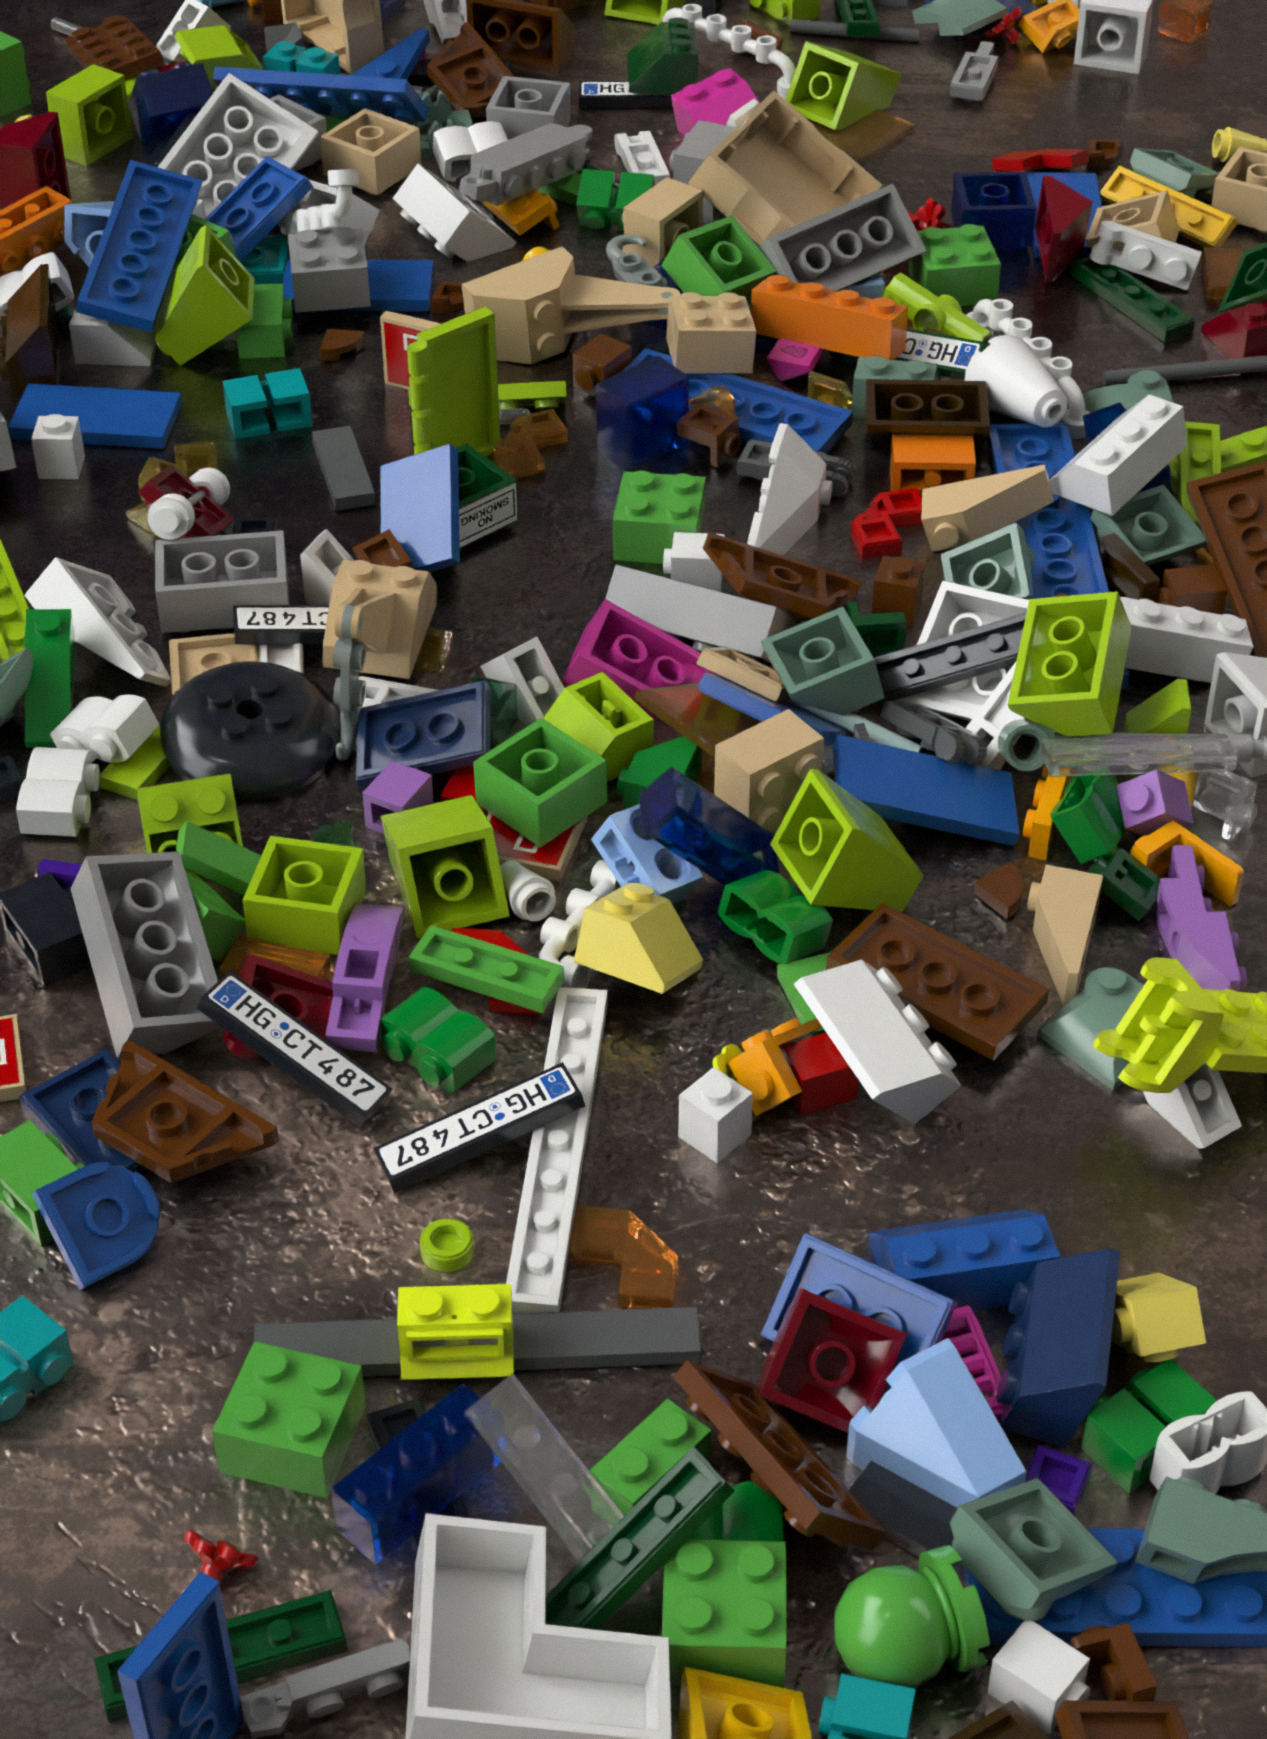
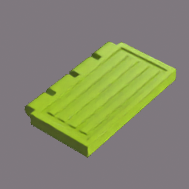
(455, 384)

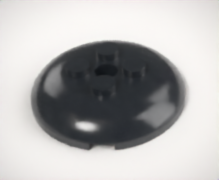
(254, 723)

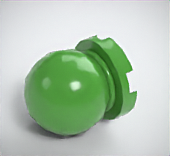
(907, 1622)

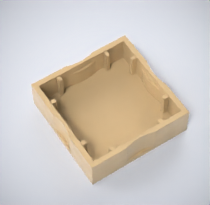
(340, 27)
(779, 172)

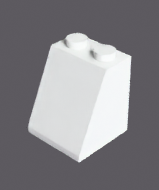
(1239, 701)

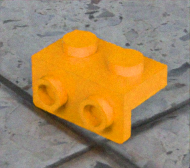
(1051, 24)
(527, 211)

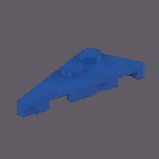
(399, 59)

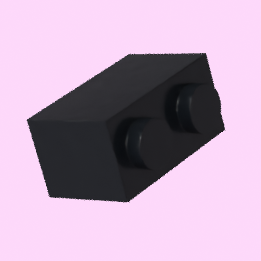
(45, 928)

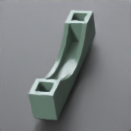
(1202, 1533)

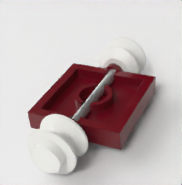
(187, 505)

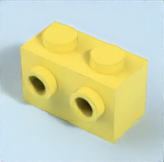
(1156, 1317)

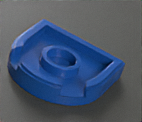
(100, 1219)

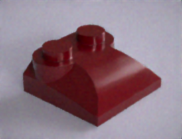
(296, 992)
(829, 1360)

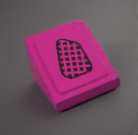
(793, 359)

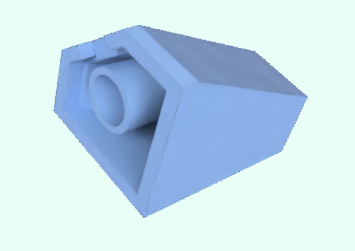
(85, 227)
(936, 1430)

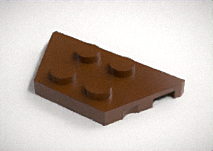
(467, 71)
(780, 580)
(173, 1119)

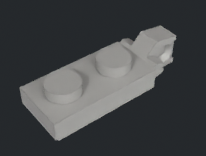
(975, 74)
(324, 1687)

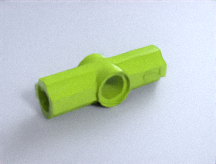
(935, 312)

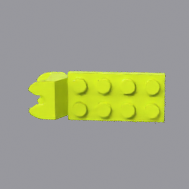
(1181, 1027)

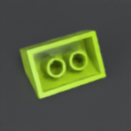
(1072, 663)

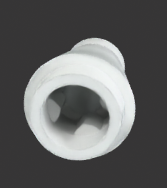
(527, 892)

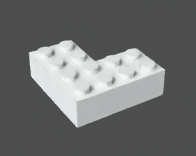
(493, 1665)

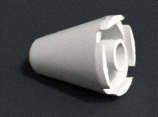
(1017, 382)

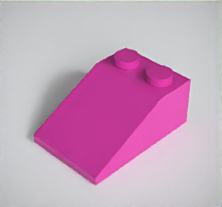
(711, 100)
(631, 654)

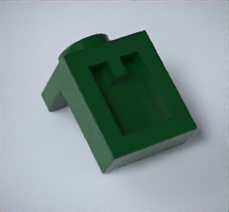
(881, 631)
(1127, 882)

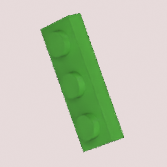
(486, 968)

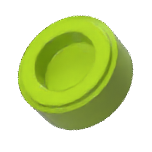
(447, 1245)

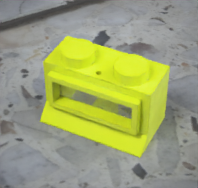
(455, 1331)

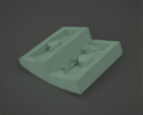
(959, 16)

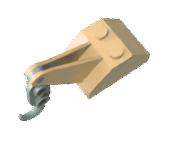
(545, 302)
(373, 628)

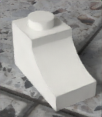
(190, 16)
(447, 17)

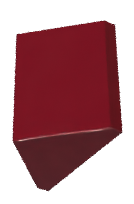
(1060, 226)

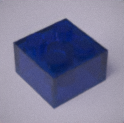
(166, 97)
(997, 202)
(641, 412)

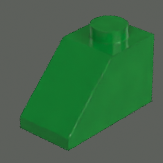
(653, 762)

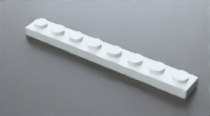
(557, 1158)

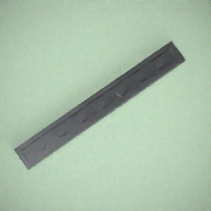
(540, 1339)

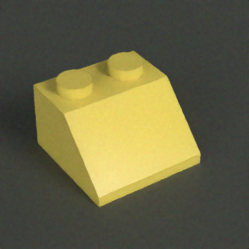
(637, 939)

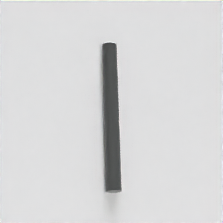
(837, 29)

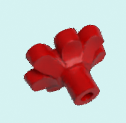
(1007, 27)
(932, 215)
(218, 1557)

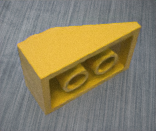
(738, 1709)

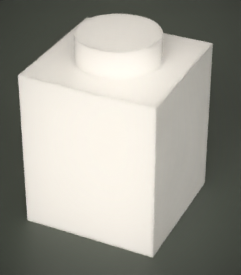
(58, 447)
(690, 563)
(715, 1114)
(1038, 1674)

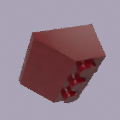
(32, 158)
(1240, 331)

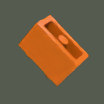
(930, 460)

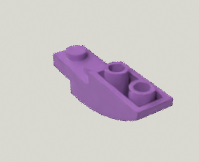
(1192, 930)
(363, 976)

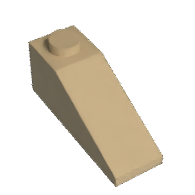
(978, 506)
(1064, 923)

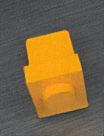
(1221, 873)
(764, 1067)

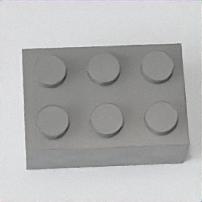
(209, 574)

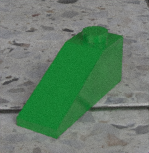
(51, 685)

